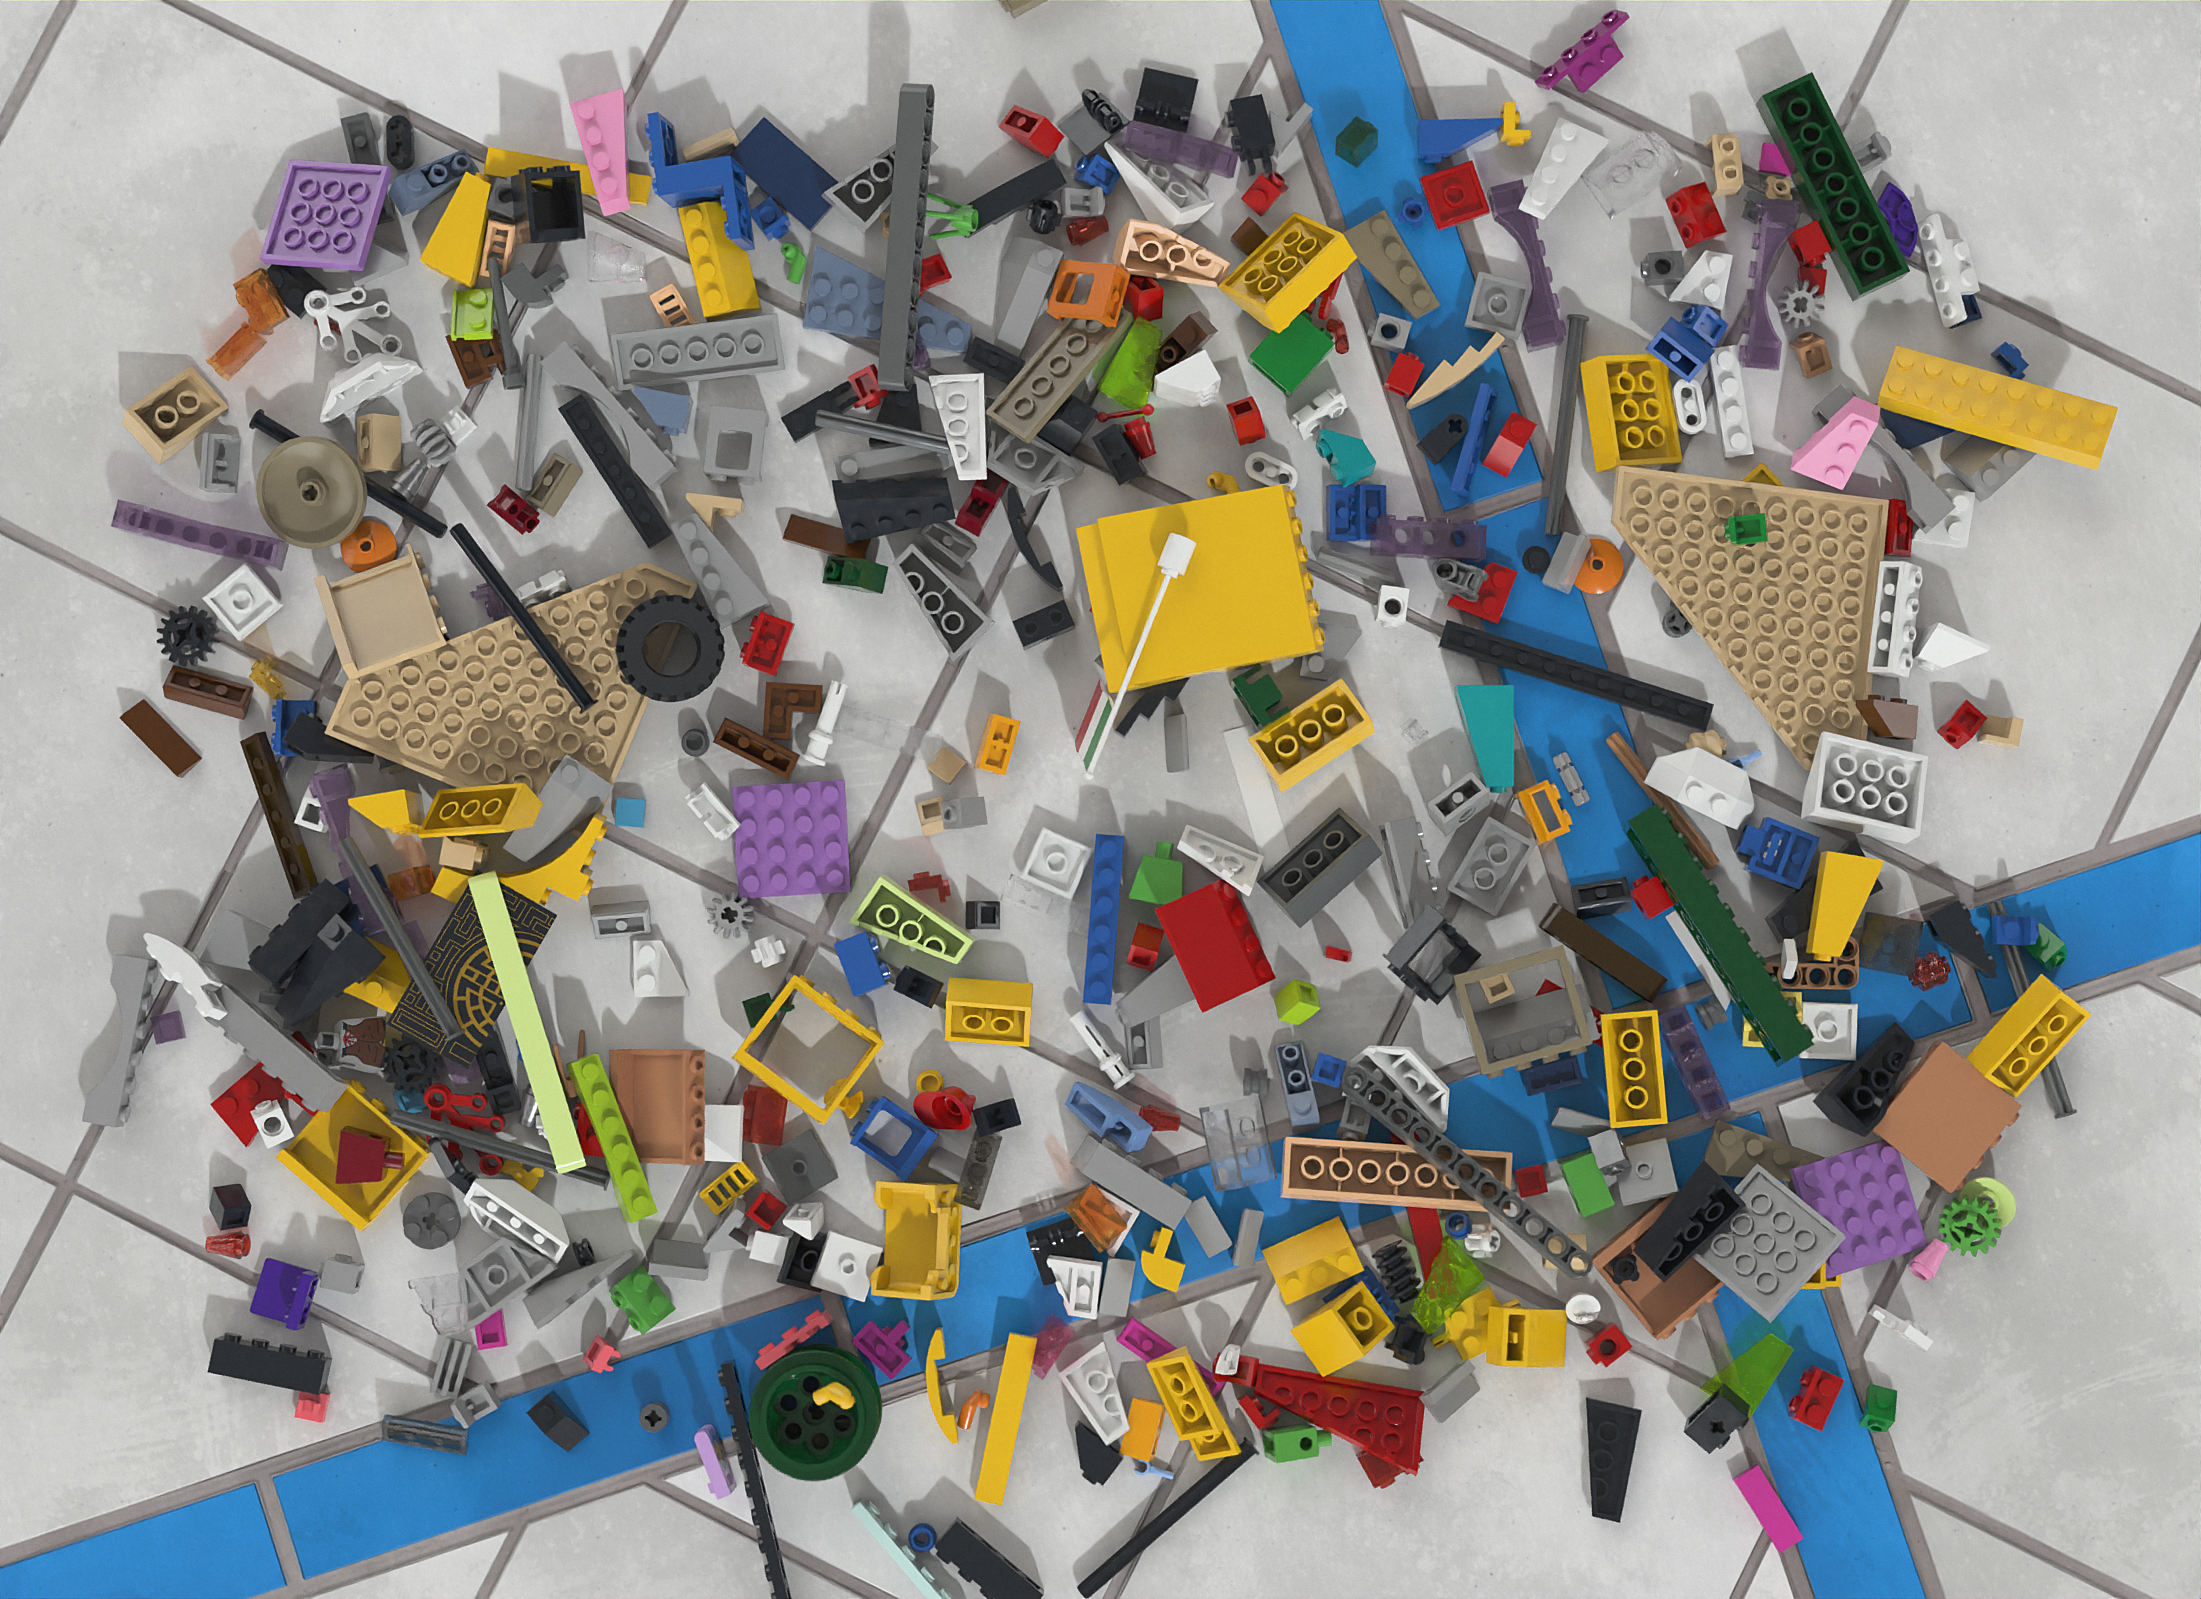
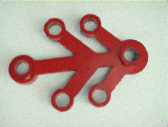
(464, 1120)

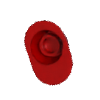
(945, 1109)

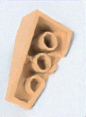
(1160, 253)

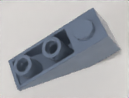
(430, 182)
(1297, 1087)

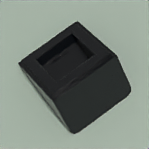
(983, 915)

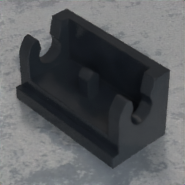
(1119, 454)

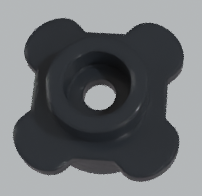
(1631, 1273)

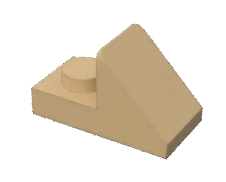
(708, 505)

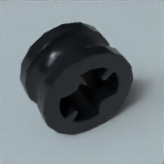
(583, 1252)

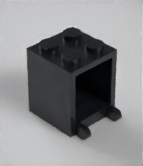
(548, 214)

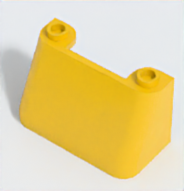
(919, 1240)

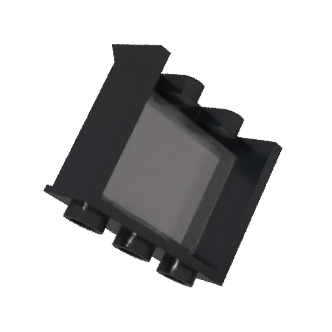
(1430, 956)

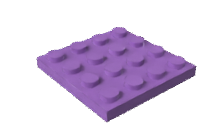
(326, 215)
(791, 839)
(1865, 1199)

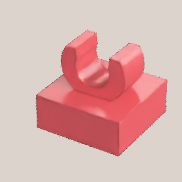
(599, 1354)
(312, 1406)

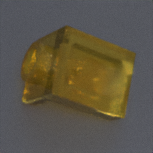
(270, 683)

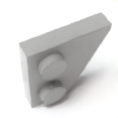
(1336, 646)

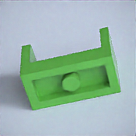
(1586, 1184)

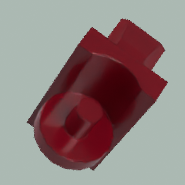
(514, 510)

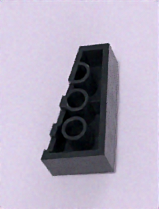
(1795, 912)

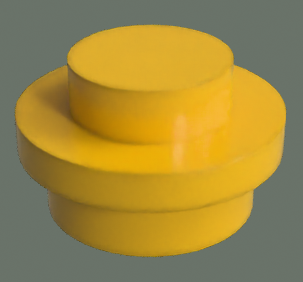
(929, 1081)

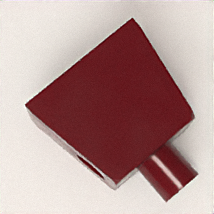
(365, 1157)

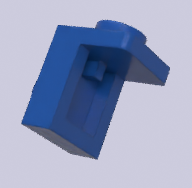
(2010, 359)

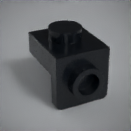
(918, 986)
(996, 1117)

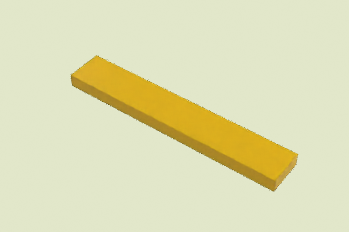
(508, 163)
(1005, 1418)

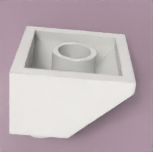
(1945, 646)
(723, 1132)

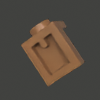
(1811, 354)

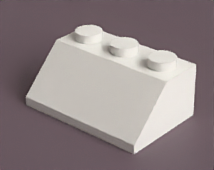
(1189, 382)

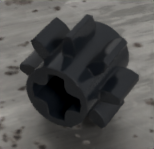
(1043, 216)

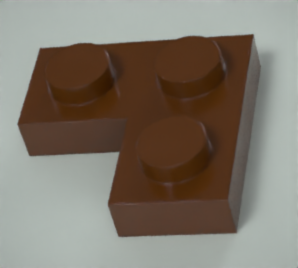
(782, 701)

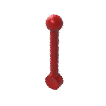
(1147, 410)

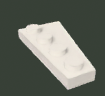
(1561, 164)
(963, 417)

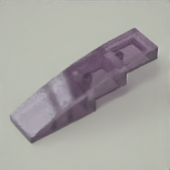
(1180, 148)

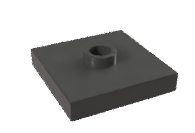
(799, 1167)

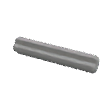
(1356, 566)

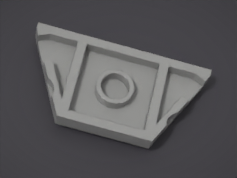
(1029, 466)
(499, 1277)

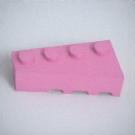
(604, 139)

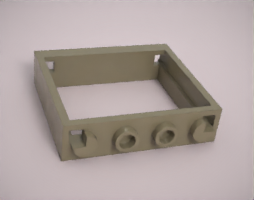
(1522, 1061)

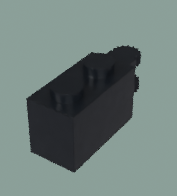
(1251, 132)

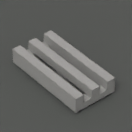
(441, 1364)

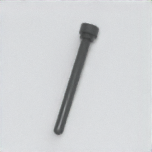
(512, 376)

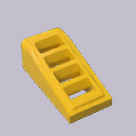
(746, 1171)

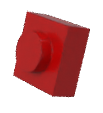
(1530, 1181)

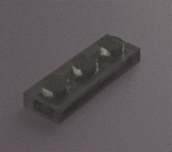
(977, 1170)
(425, 1434)

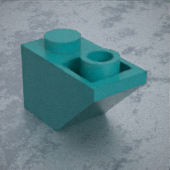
(1346, 455)

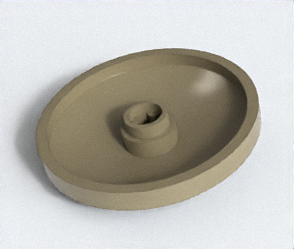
(311, 492)

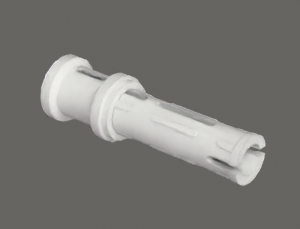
(821, 736)
(1110, 1061)

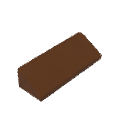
(823, 538)
(207, 692)
(161, 738)
(757, 748)

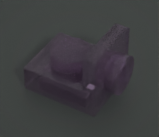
(494, 606)

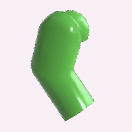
(796, 260)

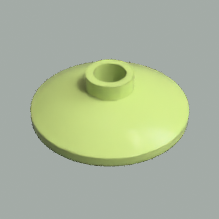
(1989, 1187)

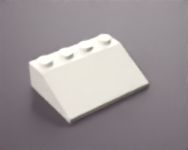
(1866, 788)

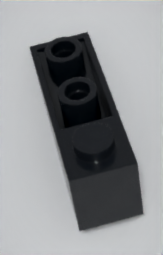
(309, 741)
(1954, 932)

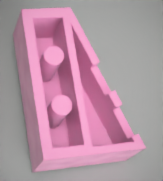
(1838, 445)

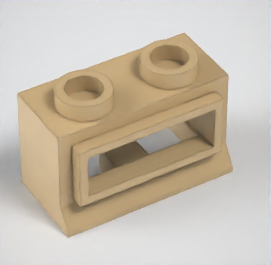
(1726, 165)
(464, 852)

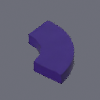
(1899, 218)

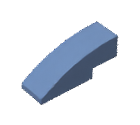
(1108, 1117)

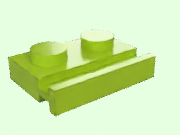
(472, 314)

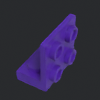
(285, 1293)

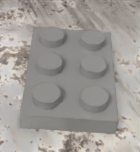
(1491, 866)

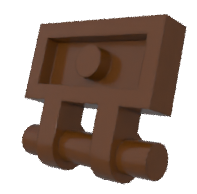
(472, 362)

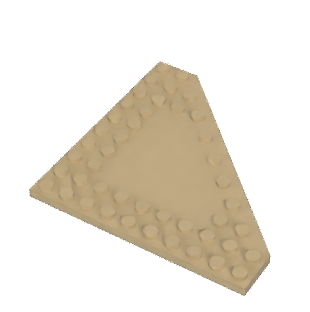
(1778, 613)
(494, 707)

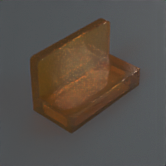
(1096, 1217)

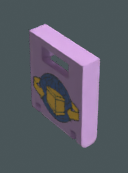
(715, 1462)

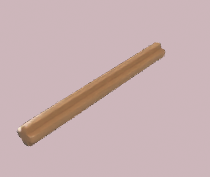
(1679, 821)

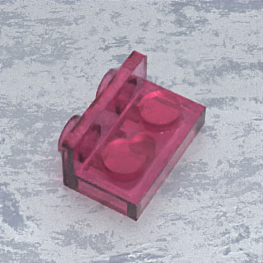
(1050, 1343)

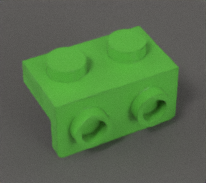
(641, 1300)

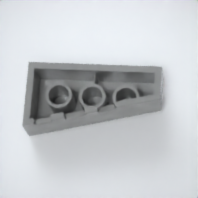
(1131, 1181)

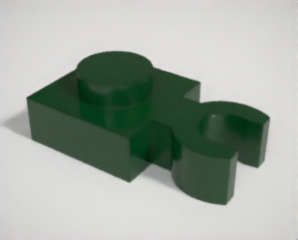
(758, 1005)

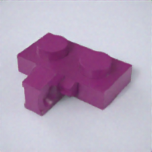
(884, 1346)

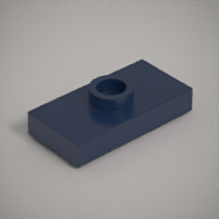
(1552, 1075)

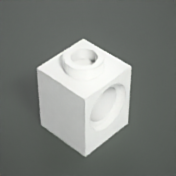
(1395, 594)
(271, 1134)
(768, 1246)

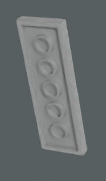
(698, 352)

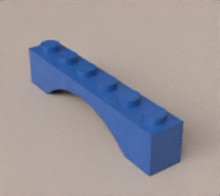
(1103, 919)

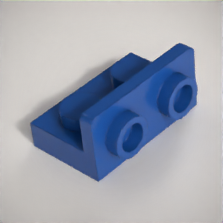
(284, 715)

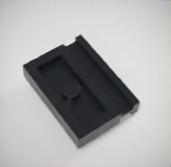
(293, 286)

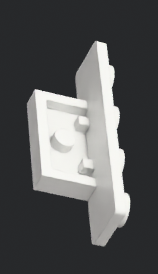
(1948, 268)

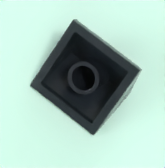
(801, 1261)

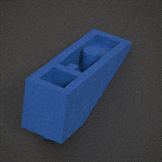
(1447, 137)

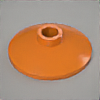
(382, 546)
(1601, 580)

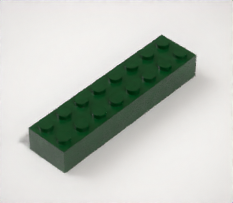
(1832, 186)

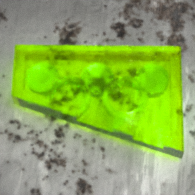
(1133, 366)
(1447, 1287)
(1753, 1371)

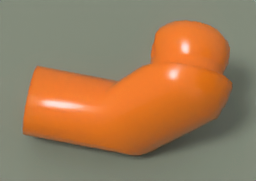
(969, 1407)

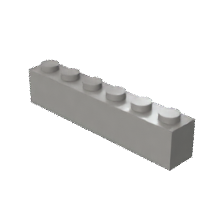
(277, 1051)

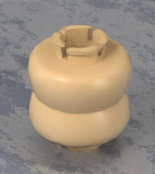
(1707, 741)

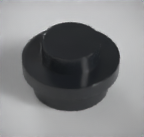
(1535, 560)

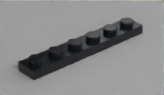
(615, 471)

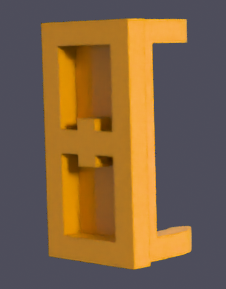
(997, 744)
(1146, 1424)

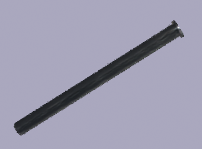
(374, 490)
(522, 617)
(1166, 1519)

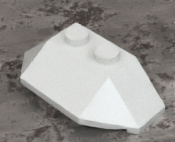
(364, 384)
(1705, 785)
(1409, 1080)
(512, 1210)

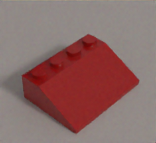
(1215, 944)

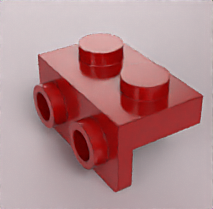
(1695, 214)
(767, 643)

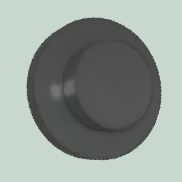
(695, 742)

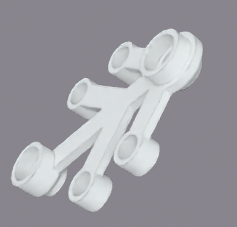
(350, 321)

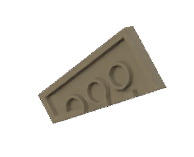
(1391, 264)
(1737, 1151)

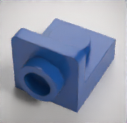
(1097, 172)
(770, 219)
(1704, 323)
(2014, 930)

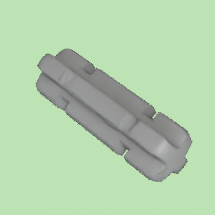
(1571, 779)

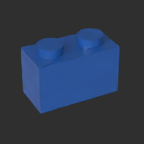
(1680, 349)

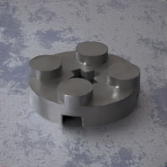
(439, 1235)

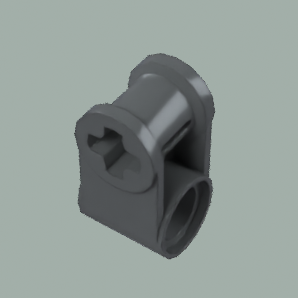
(1463, 581)

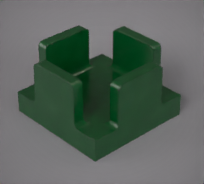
(1258, 697)

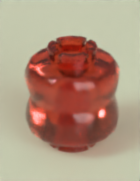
(1930, 971)

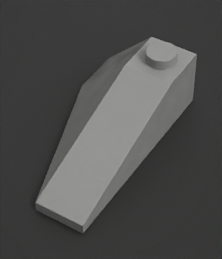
(1024, 285)
(891, 463)
(559, 1293)

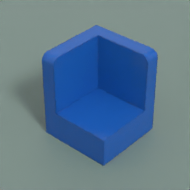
(1328, 1070)

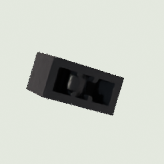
(1043, 624)
(1717, 1419)

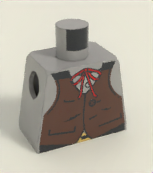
(357, 1043)

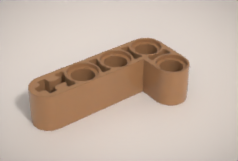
(1828, 971)

